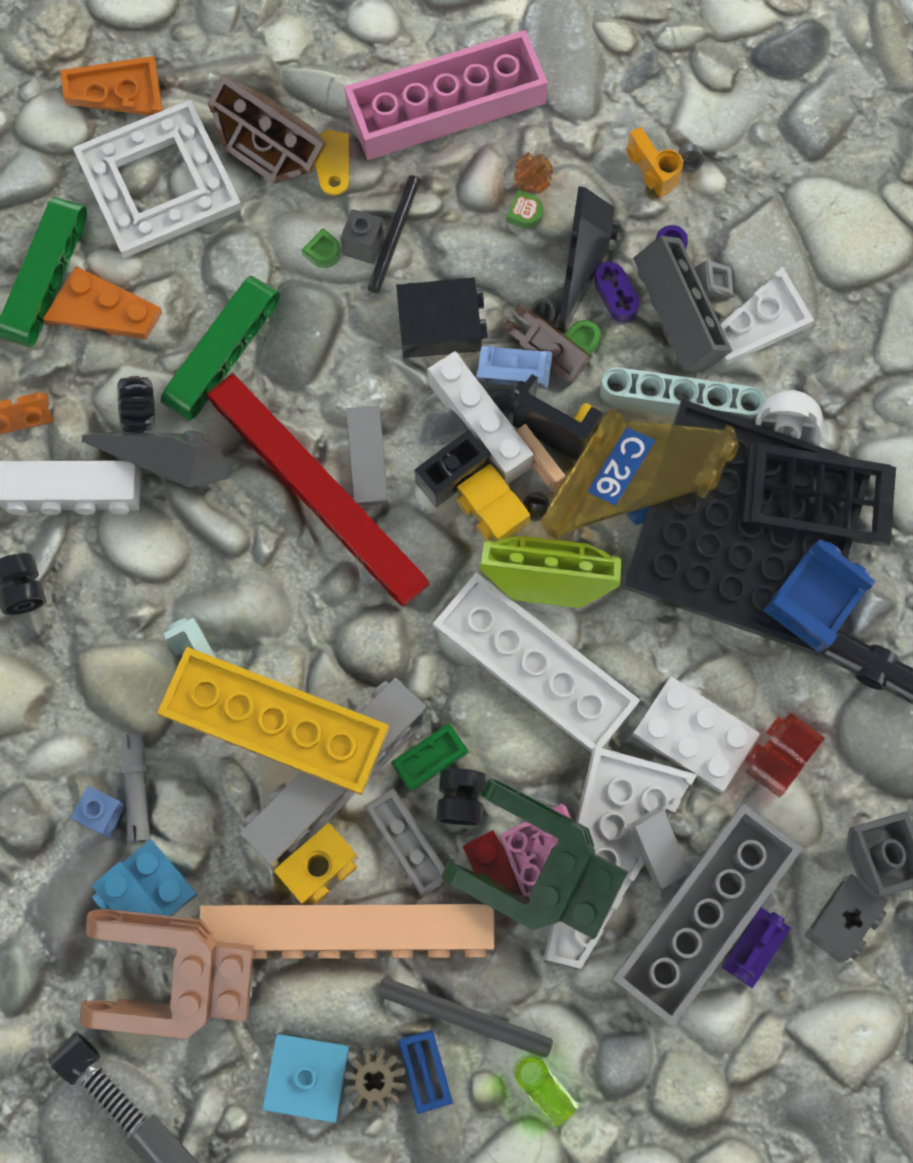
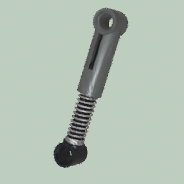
(79, 1063)

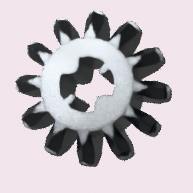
(136, 404)

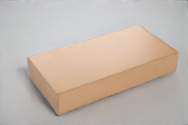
(542, 461)

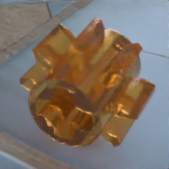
(533, 173)

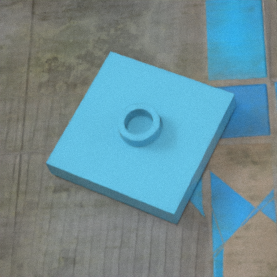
(306, 1078)

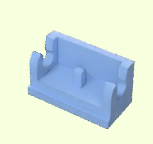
(511, 366)

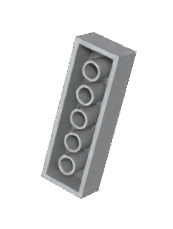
(309, 802)
(706, 915)

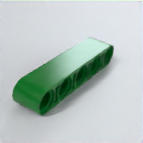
(42, 271)
(220, 347)

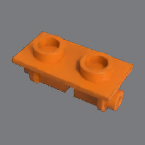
(26, 413)

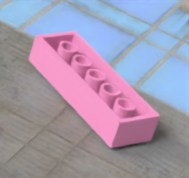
(446, 94)

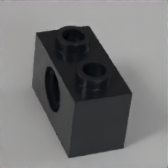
(451, 467)

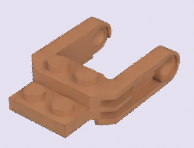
(207, 976)

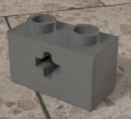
(829, 929)

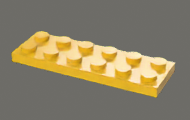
(274, 720)

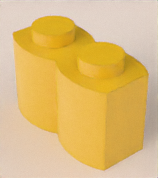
(492, 504)

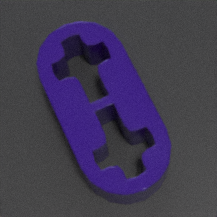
(622, 288)

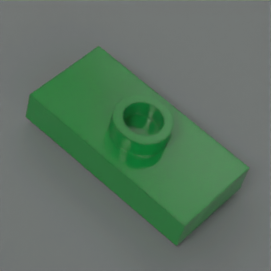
(429, 757)

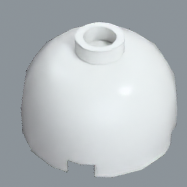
(793, 415)

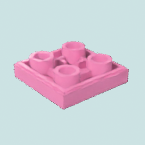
(528, 851)

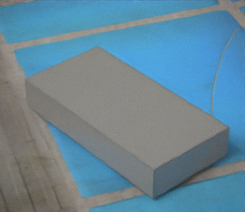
(659, 848)

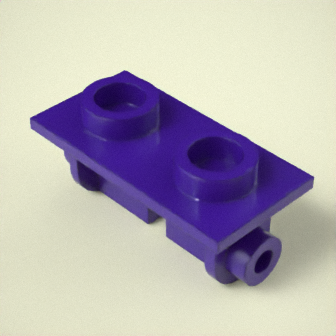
(756, 947)

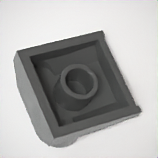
(883, 854)

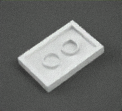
(696, 734)

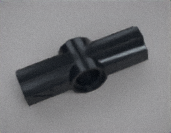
(872, 665)

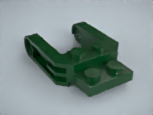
(573, 883)

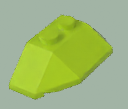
(550, 570)

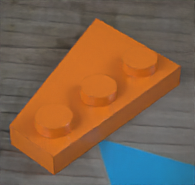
(115, 86)
(100, 305)

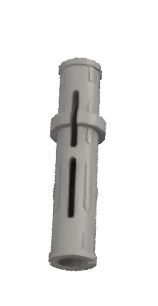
(134, 775)

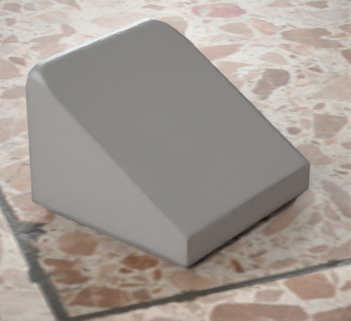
(715, 279)

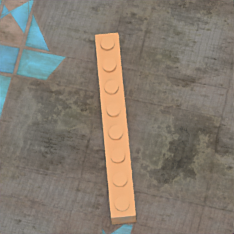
(355, 929)

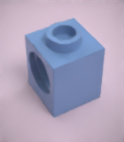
(99, 812)

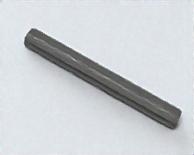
(465, 1017)

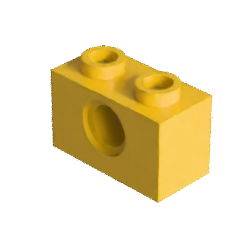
(326, 845)

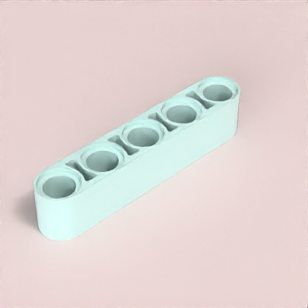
(668, 385)

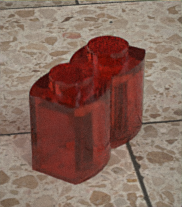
(784, 754)

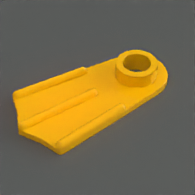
(334, 162)

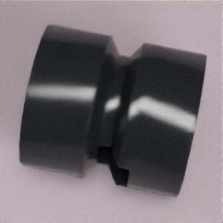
(18, 585)
(458, 809)

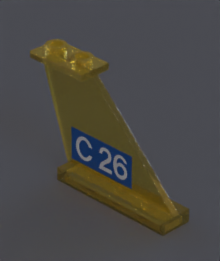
(636, 467)

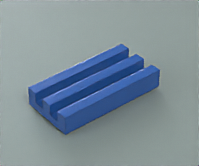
(433, 1102)

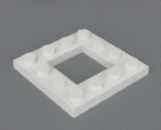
(140, 231)

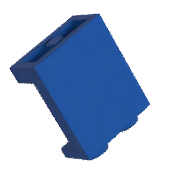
(819, 595)

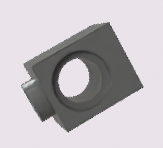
(362, 236)

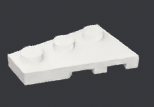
(766, 318)

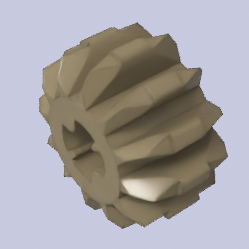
(375, 1094)

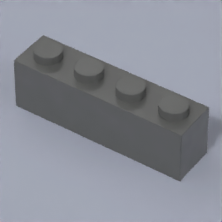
(682, 304)

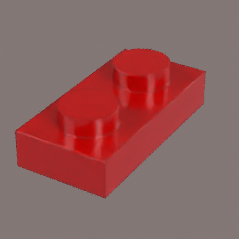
(489, 858)

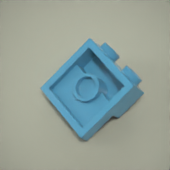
(144, 884)

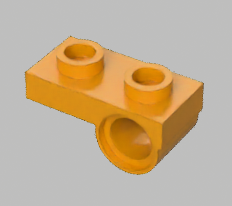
(650, 161)

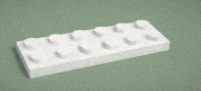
(536, 663)

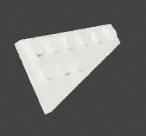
(613, 796)

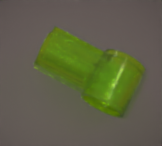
(546, 1092)

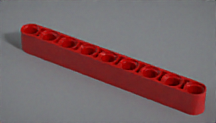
(318, 490)

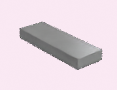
(367, 455)
(406, 842)

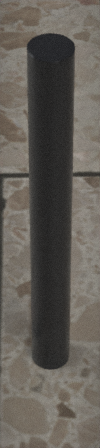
(394, 234)

